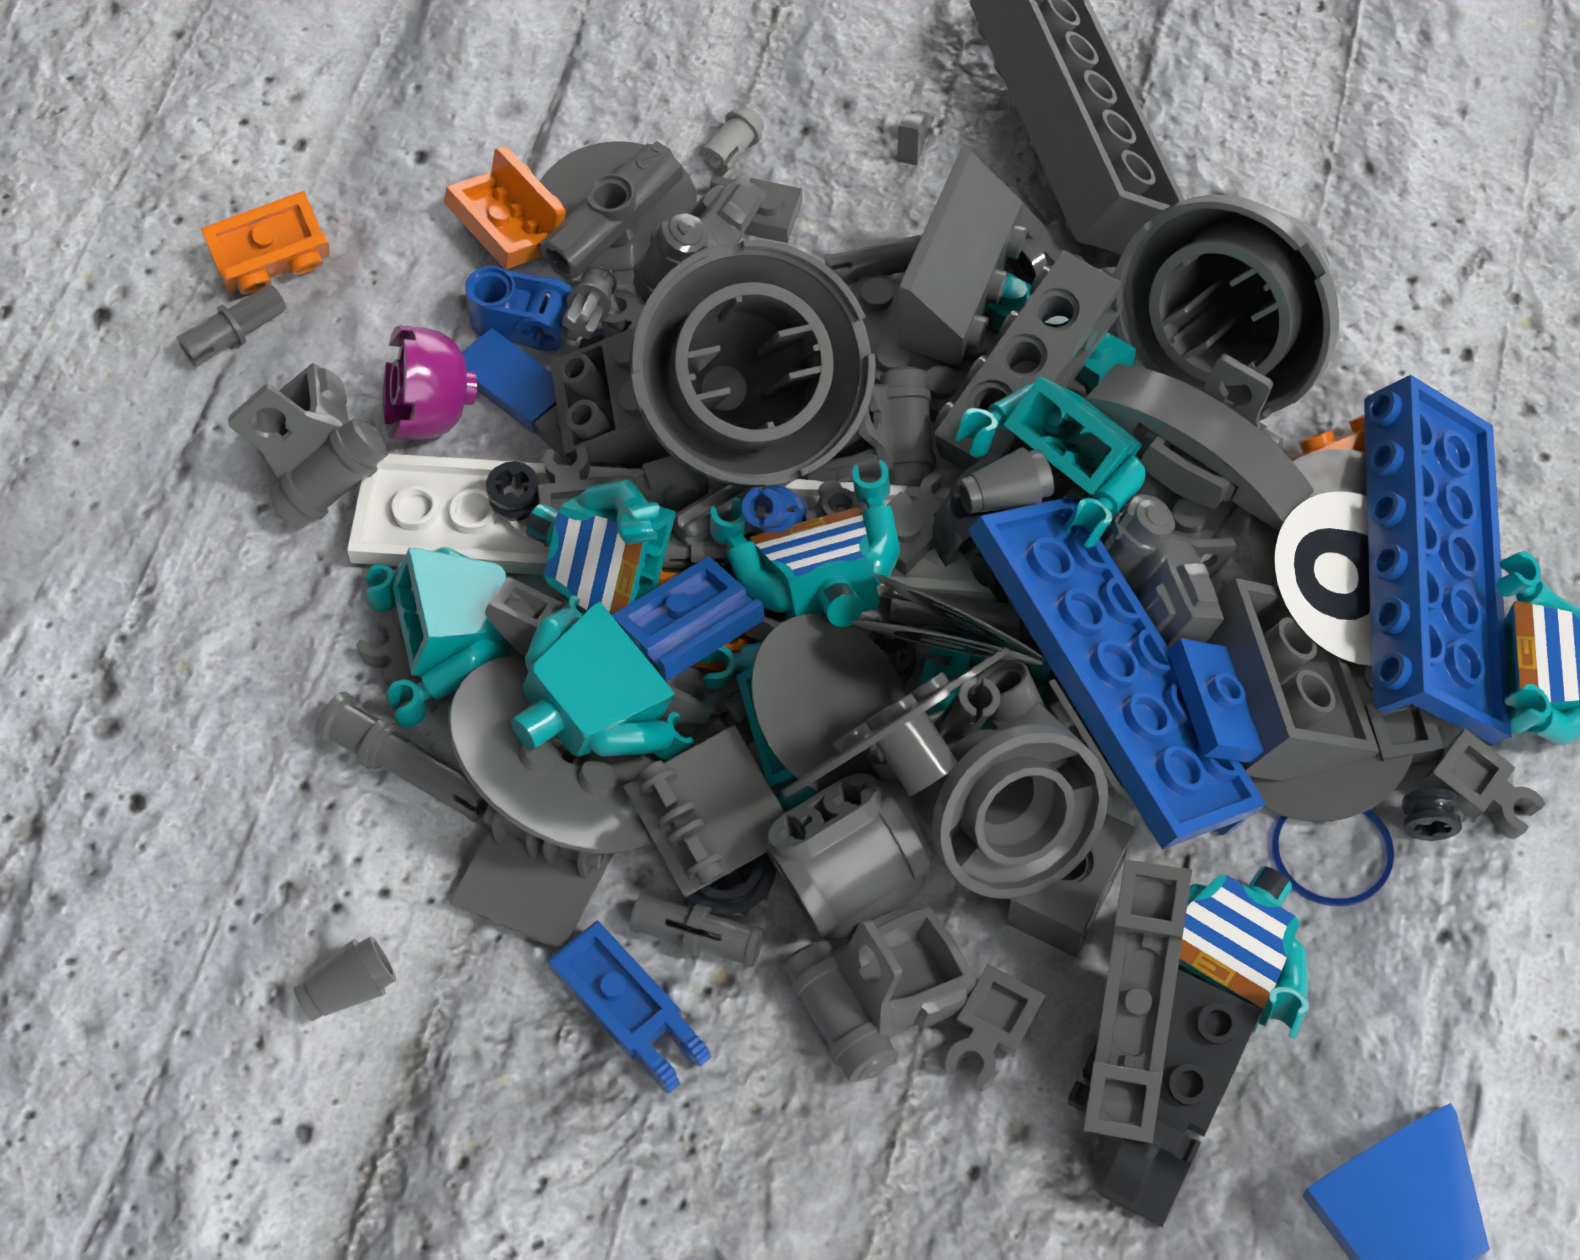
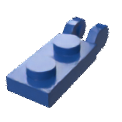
(626, 1002)

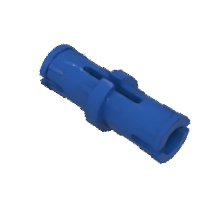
(775, 501)

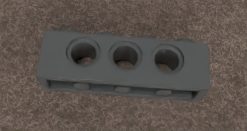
(1065, 289)

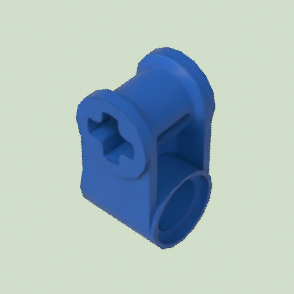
(517, 306)

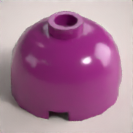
(425, 384)

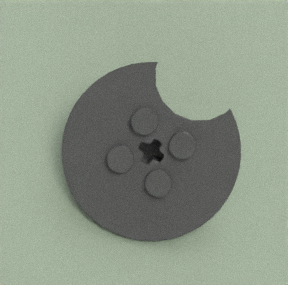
(903, 735)
(548, 789)

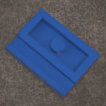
(689, 617)

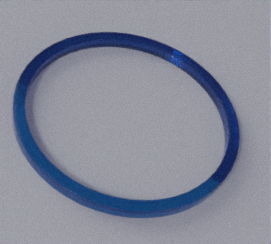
(1337, 901)

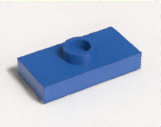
(1215, 701)

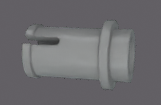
(741, 128)

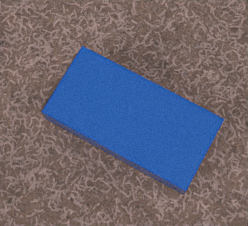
(511, 378)

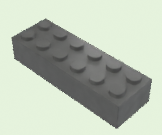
(1079, 117)

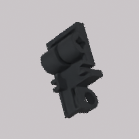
(1201, 1056)

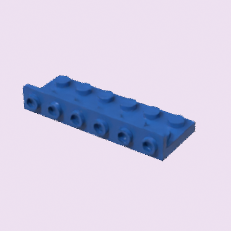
(1435, 560)
(1113, 670)

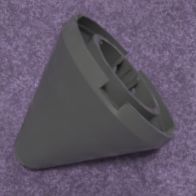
(1233, 283)
(752, 363)

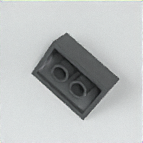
(960, 263)
(1293, 687)

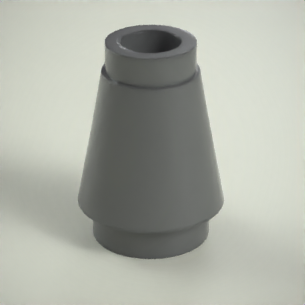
(1008, 483)
(346, 979)

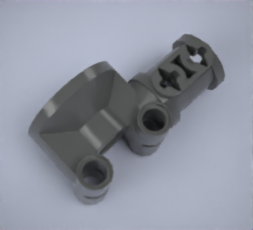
(1002, 821)

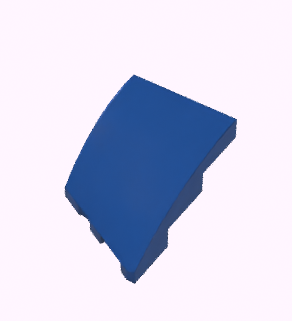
(1405, 1196)

